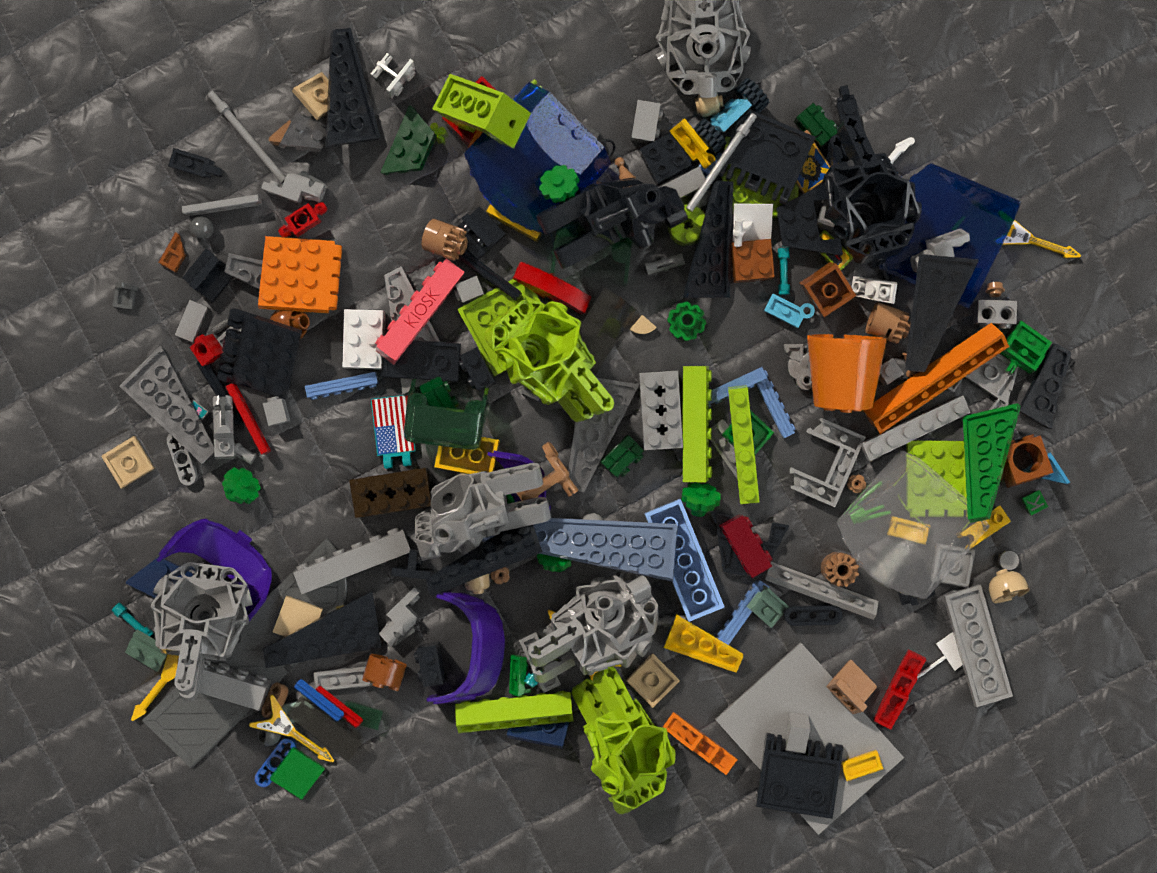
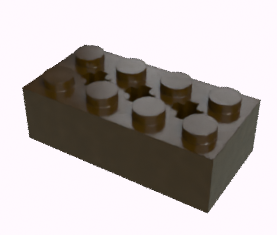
(380, 484)

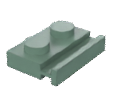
(767, 606)
(144, 650)

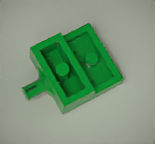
(1025, 348)

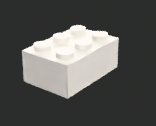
(359, 338)

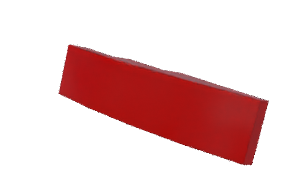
(551, 287)
(899, 689)

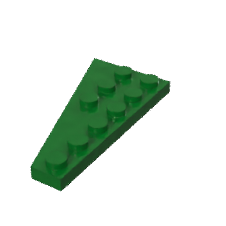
(986, 450)

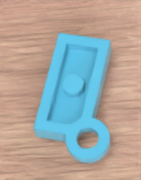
(788, 311)

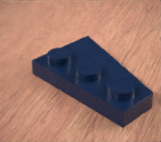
(546, 734)

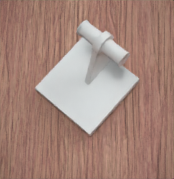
(396, 86)
(752, 222)

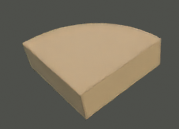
(643, 326)

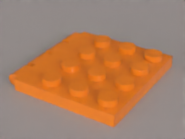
(300, 275)

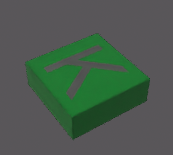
(1034, 502)

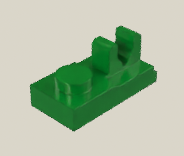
(518, 670)

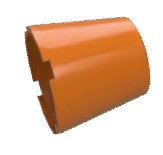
(845, 370)

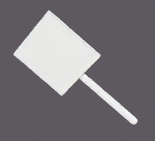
(950, 651)

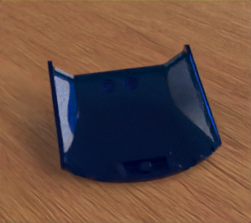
(549, 139)
(954, 204)

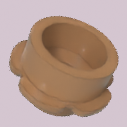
(995, 289)
(851, 483)
(500, 580)

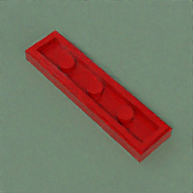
(248, 418)

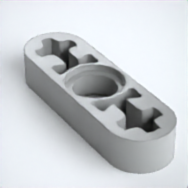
(181, 473)

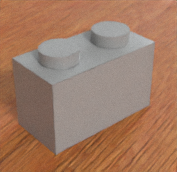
(645, 122)

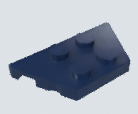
(149, 576)

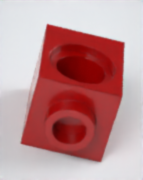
(206, 349)

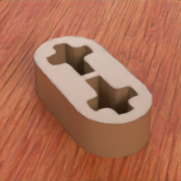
(280, 692)

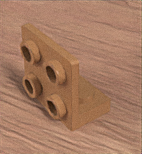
(852, 687)

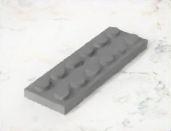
(977, 645)

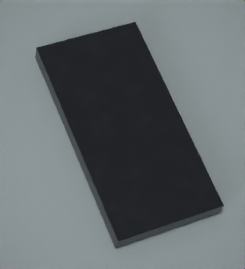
(426, 361)

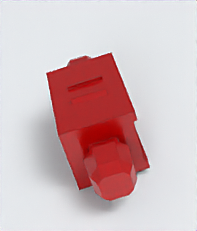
(286, 230)

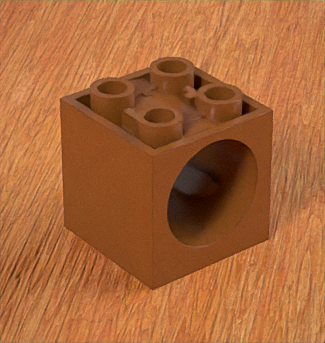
(1041, 462)

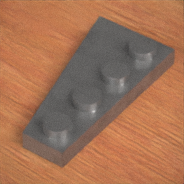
(244, 269)

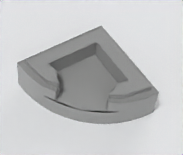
(794, 351)

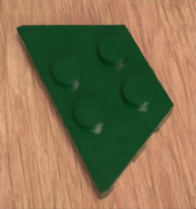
(410, 145)

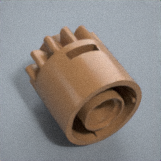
(444, 239)
(888, 323)
(832, 562)

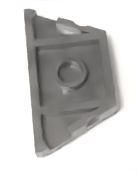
(305, 131)

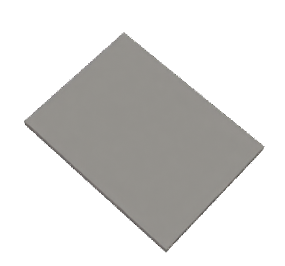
(800, 687)

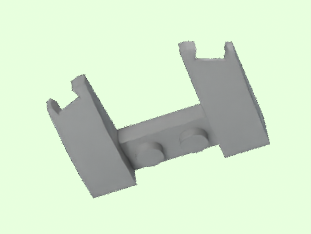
(849, 448)

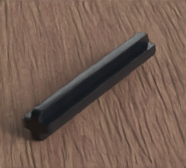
(490, 275)
(218, 389)

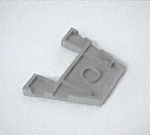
(993, 380)

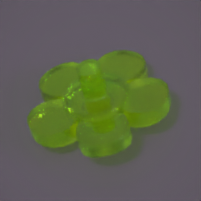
(441, 131)

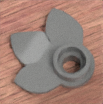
(799, 370)

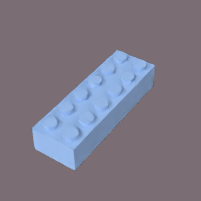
(691, 573)

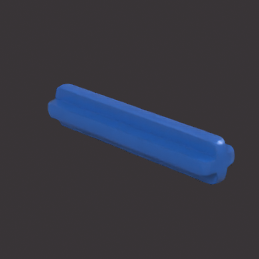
(319, 700)

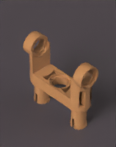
(559, 475)

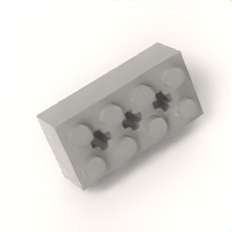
(650, 402)
(234, 685)

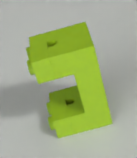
(481, 109)

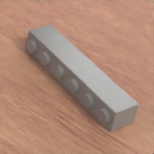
(351, 561)

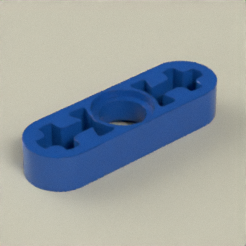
(263, 770)

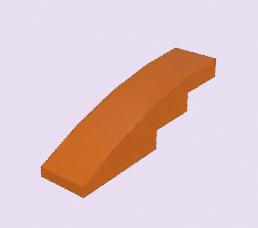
(700, 743)

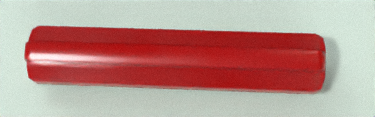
(350, 716)

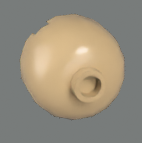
(1007, 585)

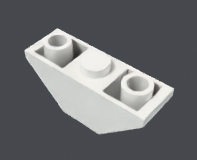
(874, 289)

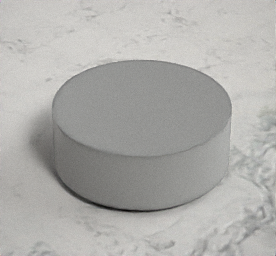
(1008, 560)

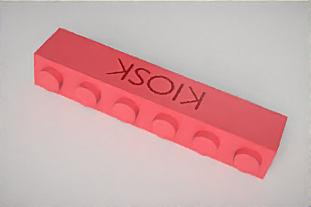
(420, 310)

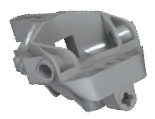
(684, 24)
(478, 509)
(196, 638)
(599, 643)

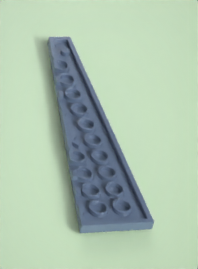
(617, 545)

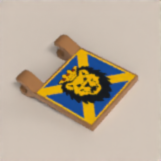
(813, 169)

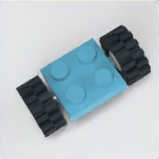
(750, 98)

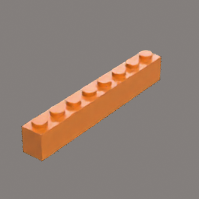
(937, 377)

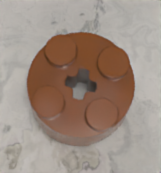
(384, 672)

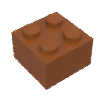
(752, 261)
(827, 289)

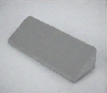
(724, 448)

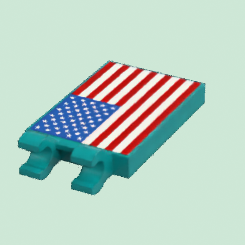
(389, 429)

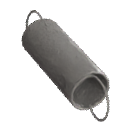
(218, 328)

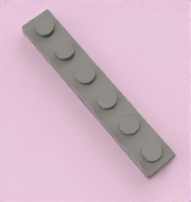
(915, 427)
(822, 590)

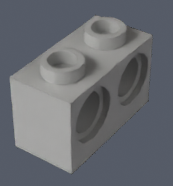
(994, 309)

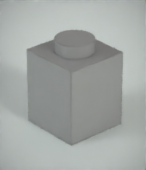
(468, 290)
(889, 371)
(276, 411)

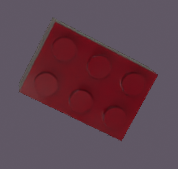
(746, 545)

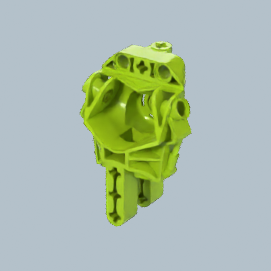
(563, 357)
(623, 728)

